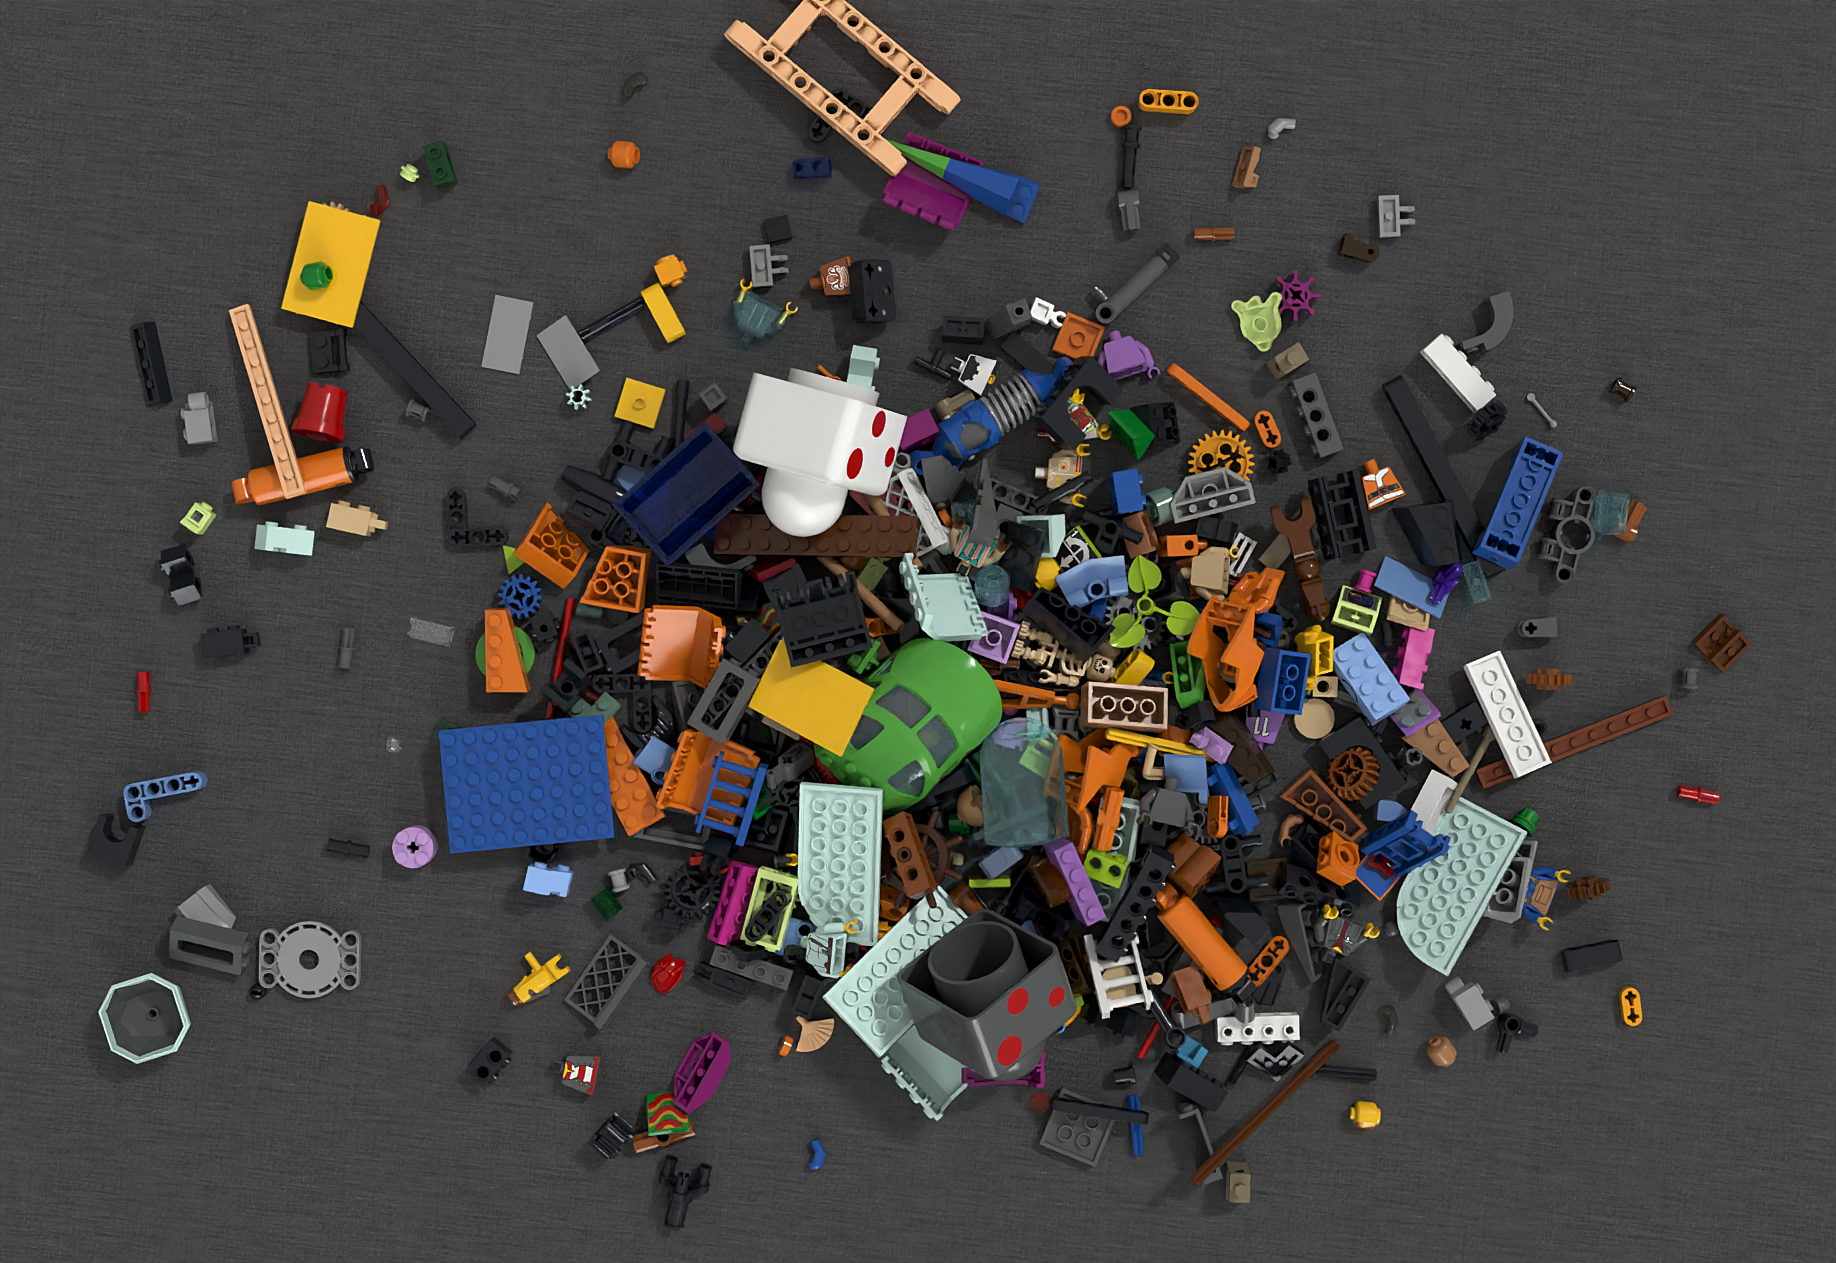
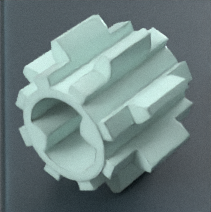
(572, 395)

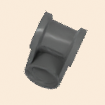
(1541, 627)

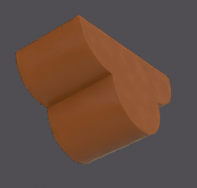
(1193, 866)

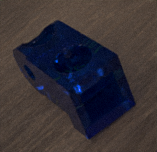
(812, 168)

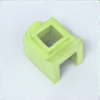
(199, 518)

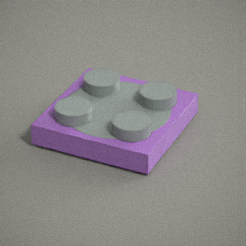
(1415, 714)

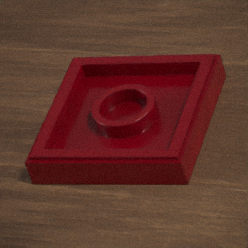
(770, 567)

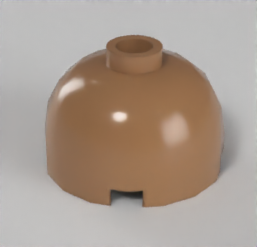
(970, 806)

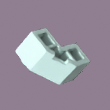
(862, 366)
(286, 540)

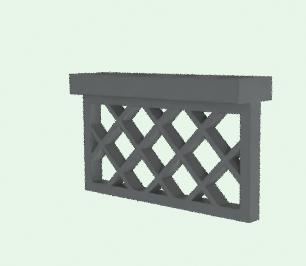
(621, 992)

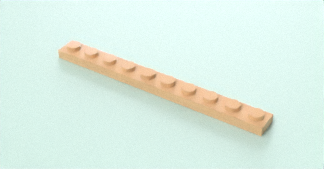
(267, 401)

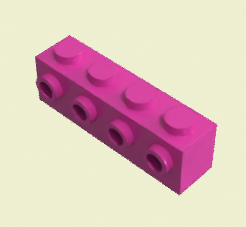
(733, 903)

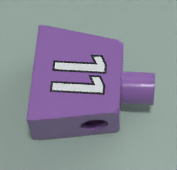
(1264, 727)

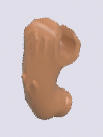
(1289, 822)

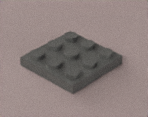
(1076, 1134)

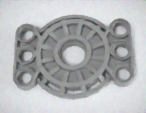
(330, 954)

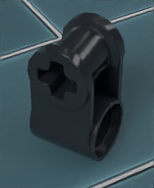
(1197, 717)

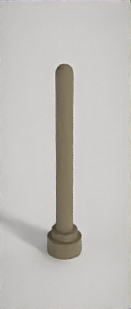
(1488, 736)

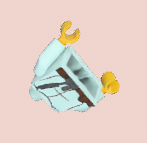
(827, 948)

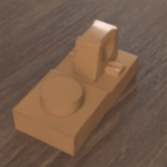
(1247, 162)

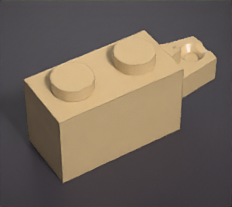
(354, 520)

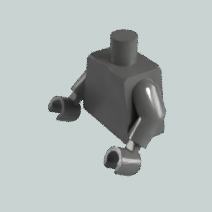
(1167, 807)

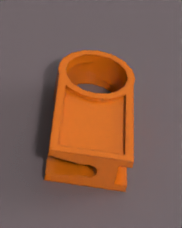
(1217, 814)

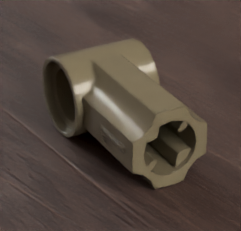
(953, 404)

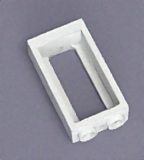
(1433, 799)

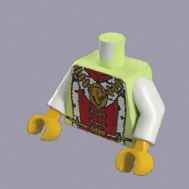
(1083, 419)

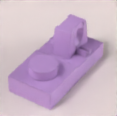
(1212, 744)

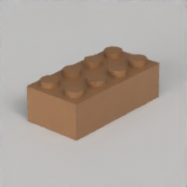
(1124, 707)

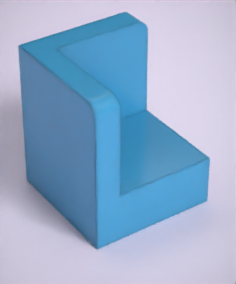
(1192, 1052)

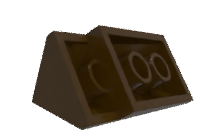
(1072, 960)

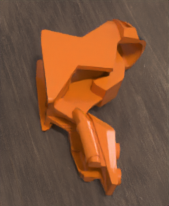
(1242, 657)
(1101, 770)

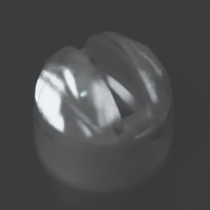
(393, 744)

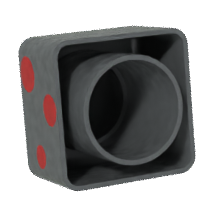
(989, 995)

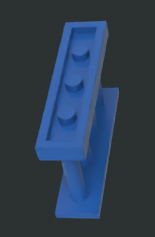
(745, 813)

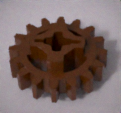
(1587, 888)

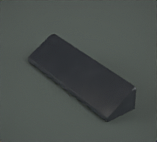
(151, 363)

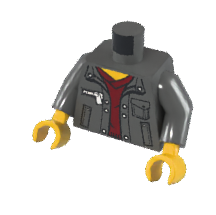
(1339, 935)

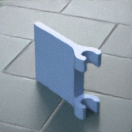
(1190, 771)

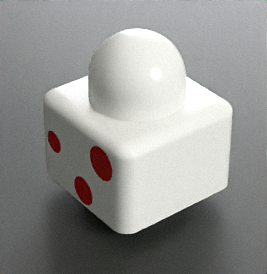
(817, 445)

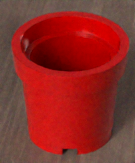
(322, 414)

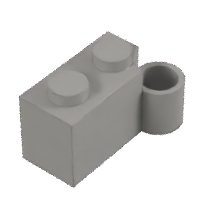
(199, 419)
(1470, 1002)

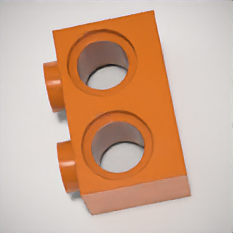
(886, 906)

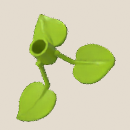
(1144, 576)

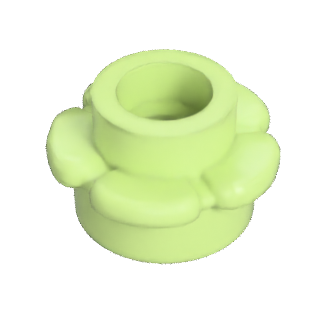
(409, 172)

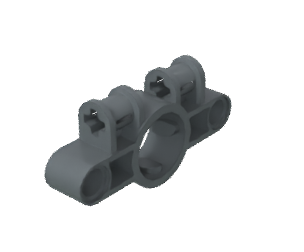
(1553, 549)

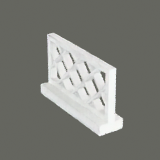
(921, 505)

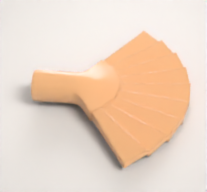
(814, 1033)

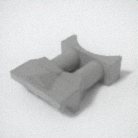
(1061, 711)

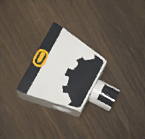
(977, 373)

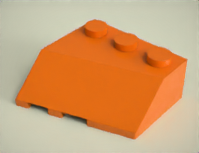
(552, 548)
(620, 579)

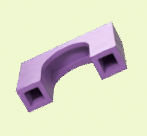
(1084, 901)

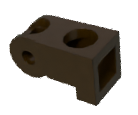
(1357, 250)

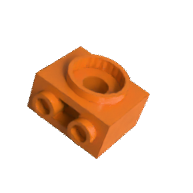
(1337, 859)

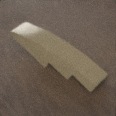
(1278, 549)

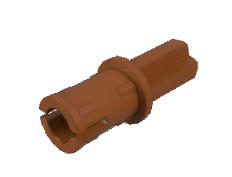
(1213, 233)

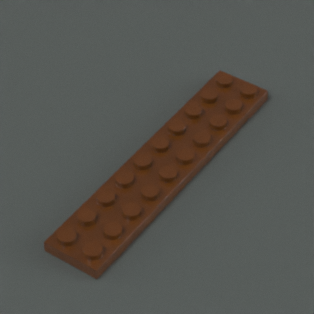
(848, 537)

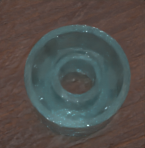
(992, 586)

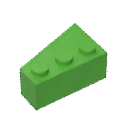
(1188, 675)

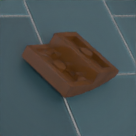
(1721, 643)

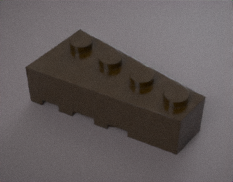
(1246, 753)

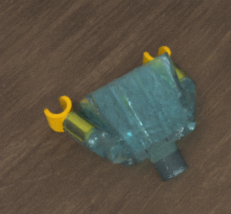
(758, 315)

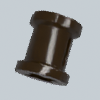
(1622, 389)

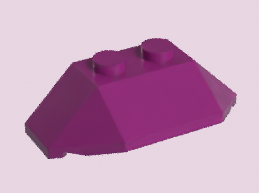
(701, 1071)

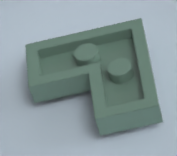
(603, 706)

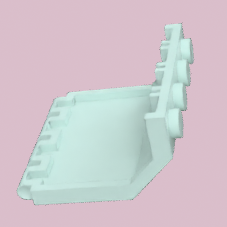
(943, 604)
(925, 1072)

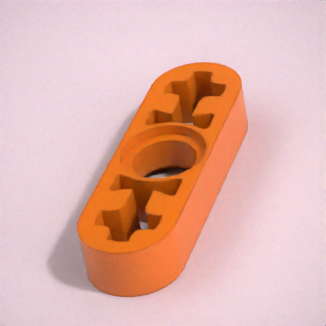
(1262, 977)

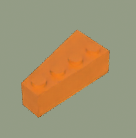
(503, 654)

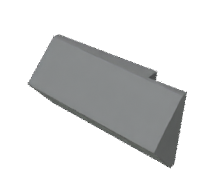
(1511, 892)

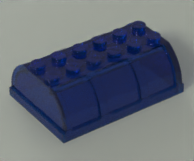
(686, 494)

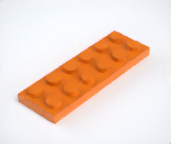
(629, 787)

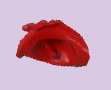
(667, 973)

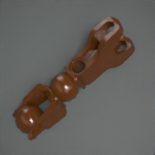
(1302, 551)

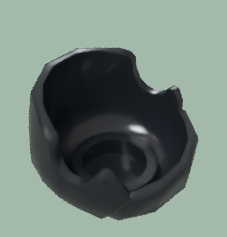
(543, 853)

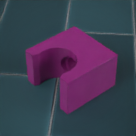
(918, 432)

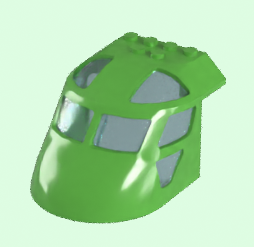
(919, 723)

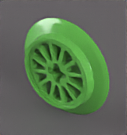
(523, 639)

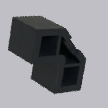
(183, 583)
(1122, 1020)

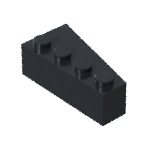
(1067, 623)

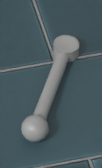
(1531, 398)

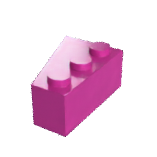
(1413, 656)

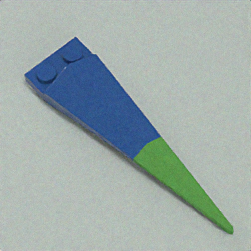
(1000, 190)

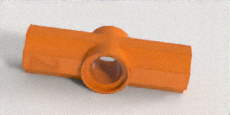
(1108, 818)

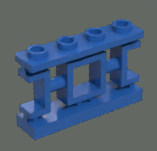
(1388, 842)

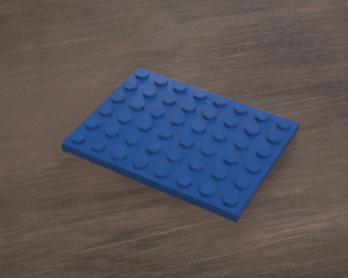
(526, 783)

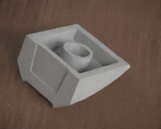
(207, 907)

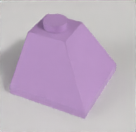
(998, 641)

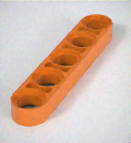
(1208, 397)

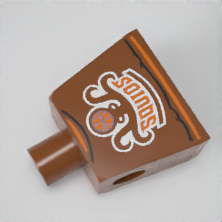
(833, 278)

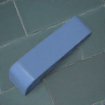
(165, 789)

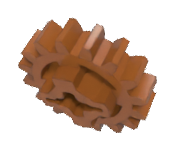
(1548, 679)

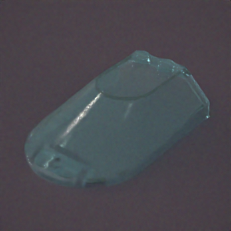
(1023, 785)

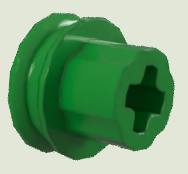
(1525, 820)
(957, 825)

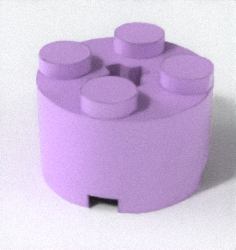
(408, 856)

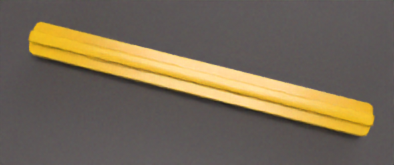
(1164, 745)

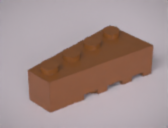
(1314, 797)

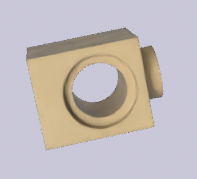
(1331, 687)

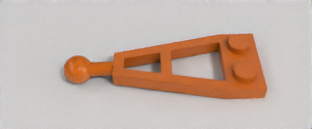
(1041, 697)

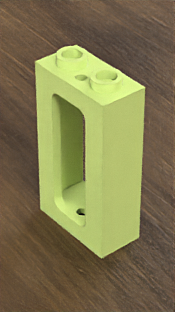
(765, 874)

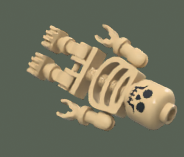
(1096, 668)

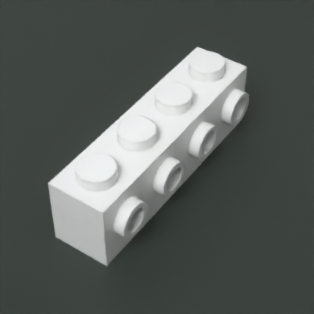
(1458, 373)
(1264, 1028)

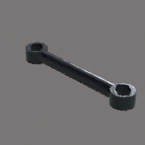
(1159, 1012)

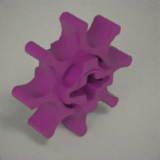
(1302, 290)

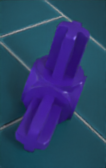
(1444, 581)

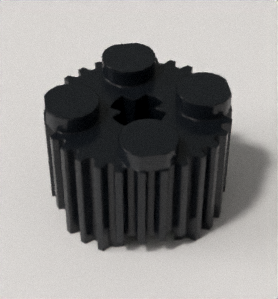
(611, 1137)

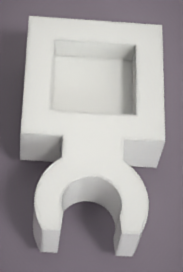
(1043, 313)

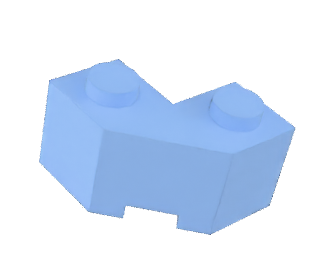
(548, 880)

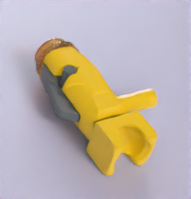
(538, 982)

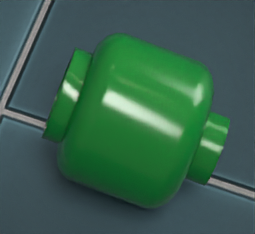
(316, 275)

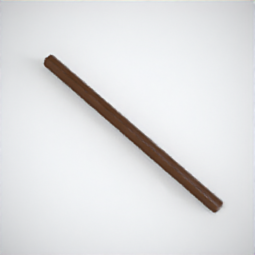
(1264, 1112)

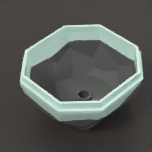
(132, 1027)

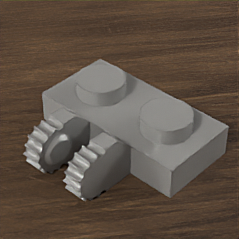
(1389, 216)
(762, 265)

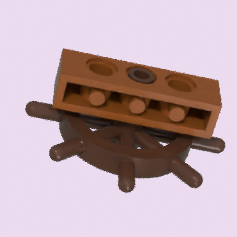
(911, 856)

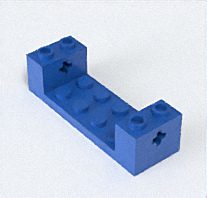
(1518, 503)

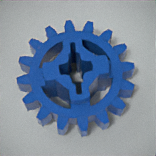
(517, 586)

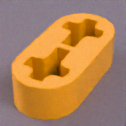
(1635, 1005)

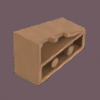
(1437, 748)

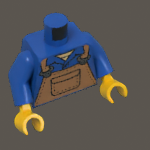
(1540, 893)

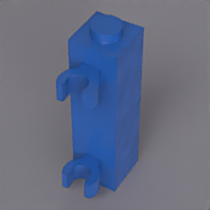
(1225, 782)

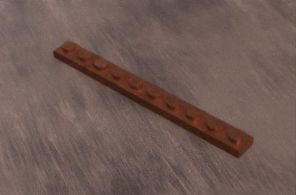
(1585, 737)

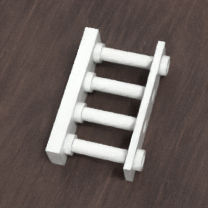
(1102, 985)

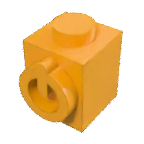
(670, 271)

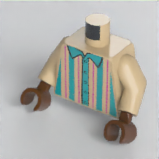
(973, 553)

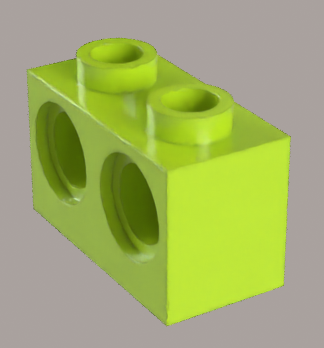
(1104, 872)

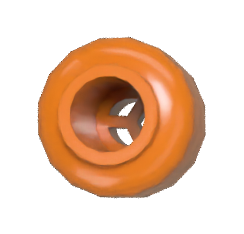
(624, 154)

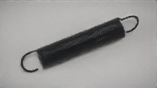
(1239, 1068)

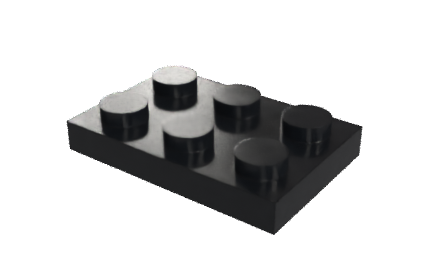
(1023, 555)

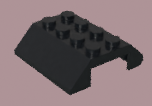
(822, 620)

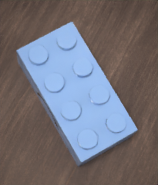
(1368, 679)

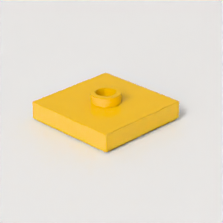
(640, 403)

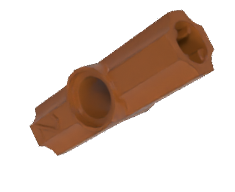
(643, 1141)

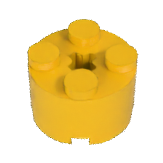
(1046, 573)

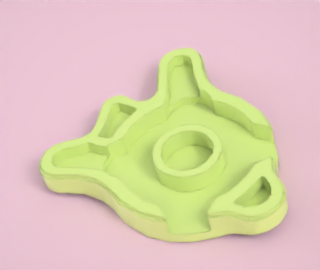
(1259, 320)

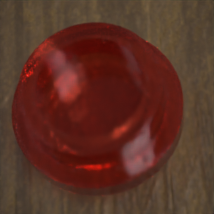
(1040, 1102)

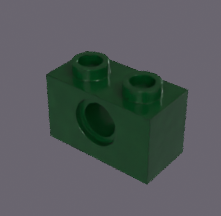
(440, 164)

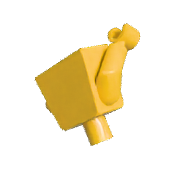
(1320, 647)

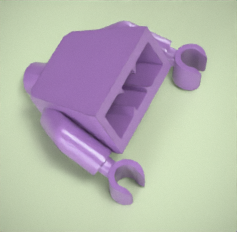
(1125, 357)

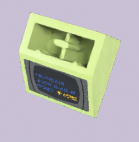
(1356, 610)

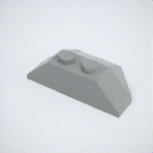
(1210, 493)

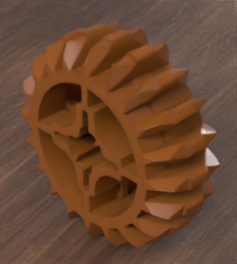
(1356, 779)

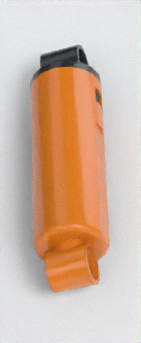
(318, 473)
(1204, 943)

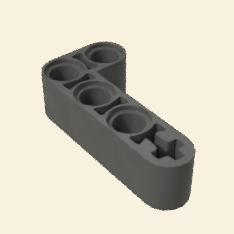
(1220, 1006)

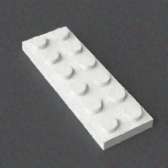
(1507, 714)

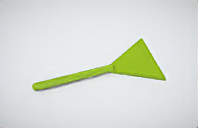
(512, 561)

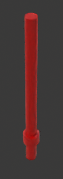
(561, 650)

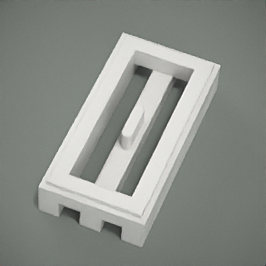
(1246, 540)

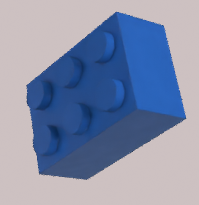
(1126, 491)
(1282, 681)

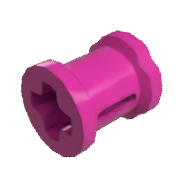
(1365, 581)

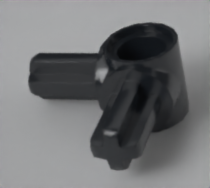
(1518, 1026)

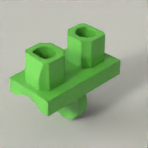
(864, 658)

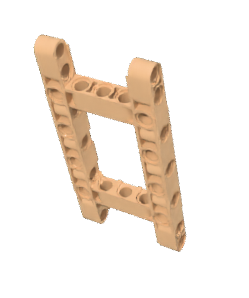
(819, 99)

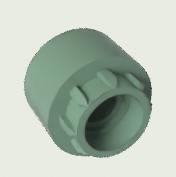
(1159, 505)

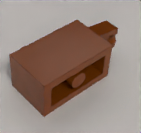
(1192, 993)

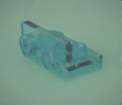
(1611, 513)

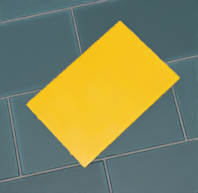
(344, 244)
(812, 700)

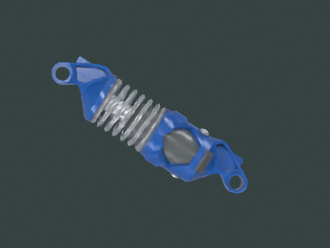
(985, 420)

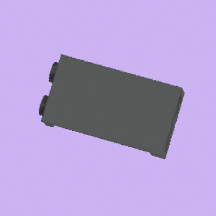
(1187, 1109)

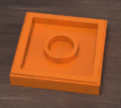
(1078, 337)

